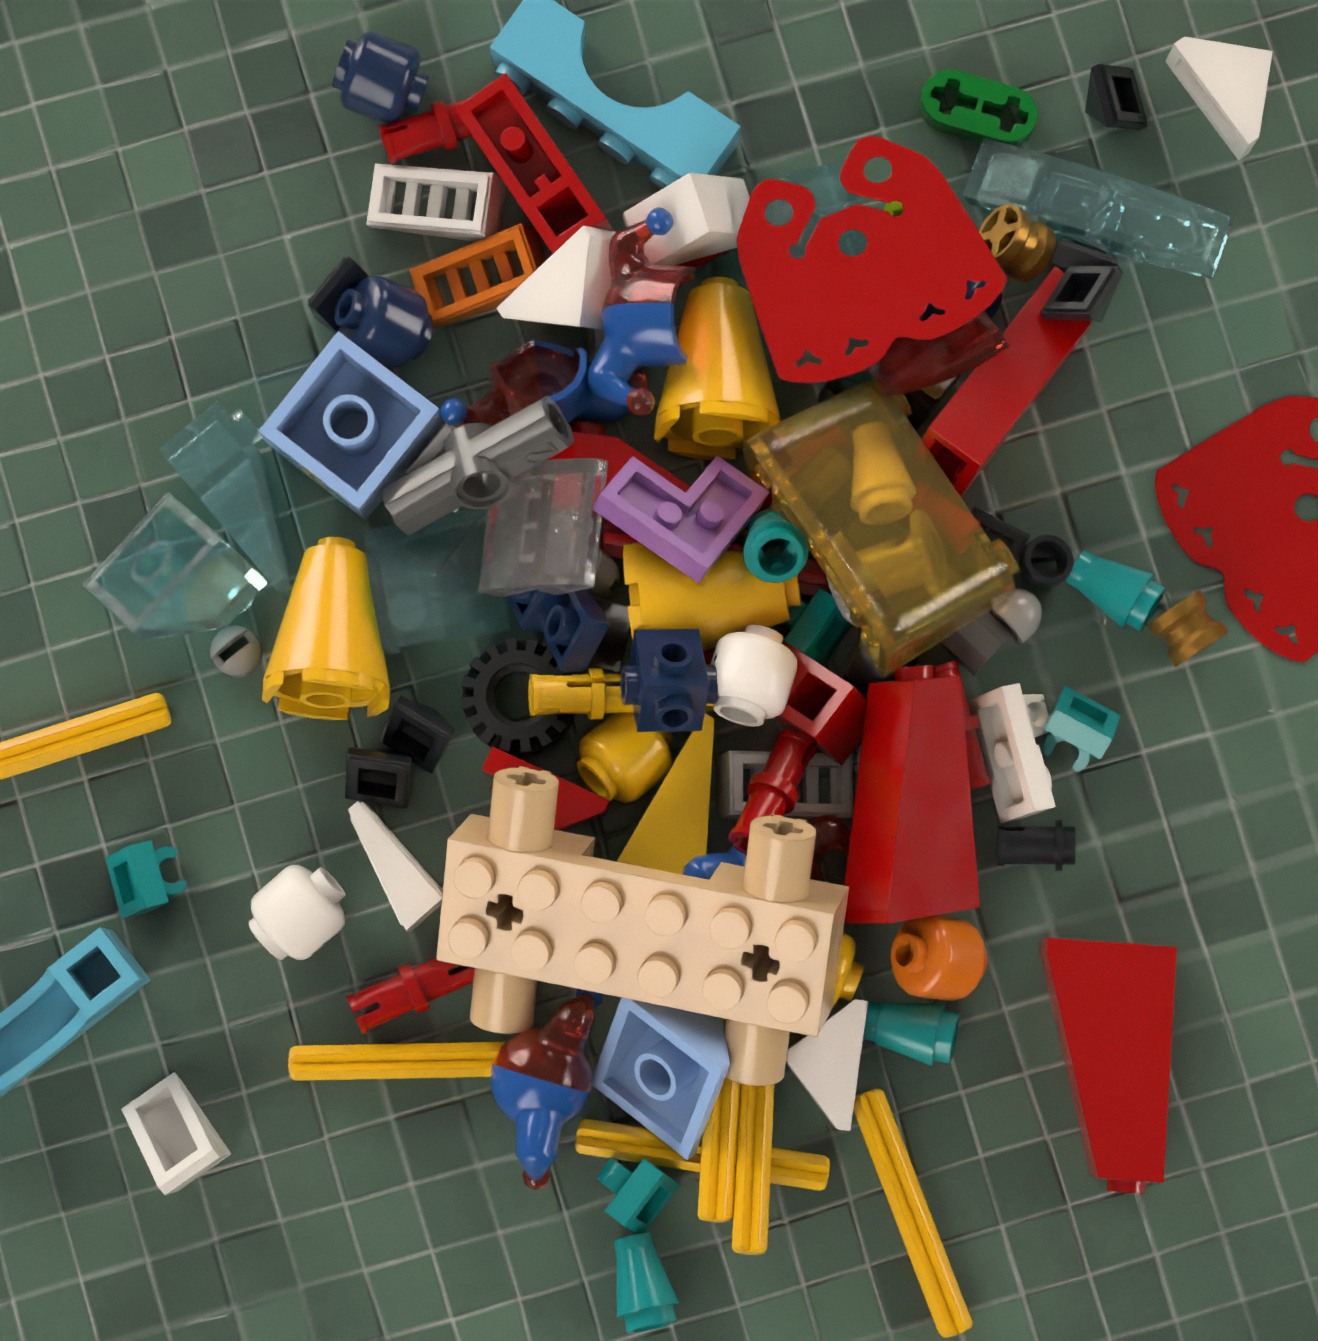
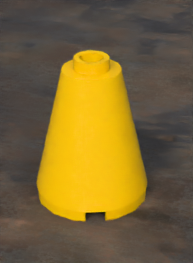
(726, 383)
(719, 605)
(329, 639)

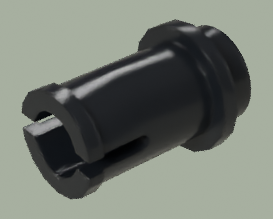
(1036, 845)

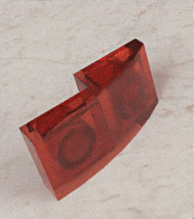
(924, 363)

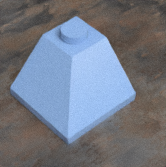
(664, 1069)

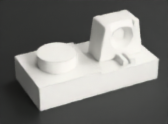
(1010, 753)

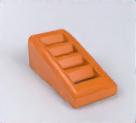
(489, 297)

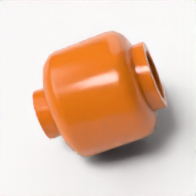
(938, 957)

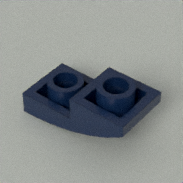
(568, 621)

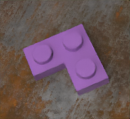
(682, 527)

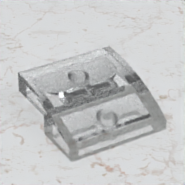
(545, 530)

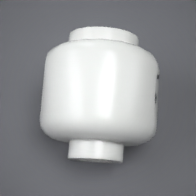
(753, 675)
(297, 912)

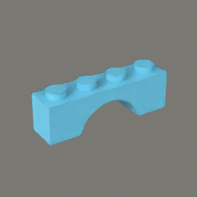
(544, 54)
(65, 1004)

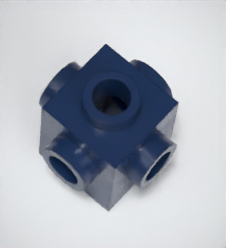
(668, 680)

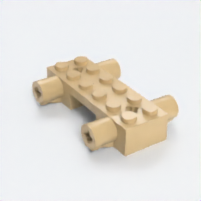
(543, 909)

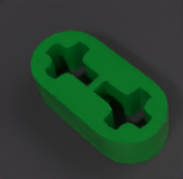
(983, 95)

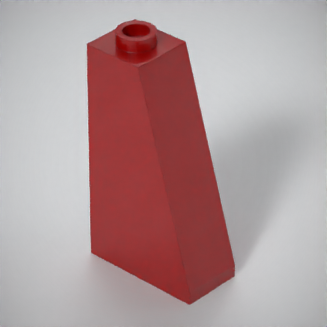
(1002, 389)
(912, 804)
(1116, 1046)

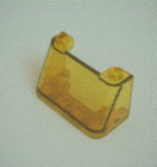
(881, 521)

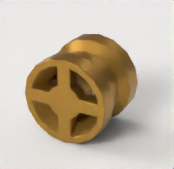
(1018, 243)
(1187, 628)

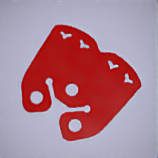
(868, 296)
(1255, 535)

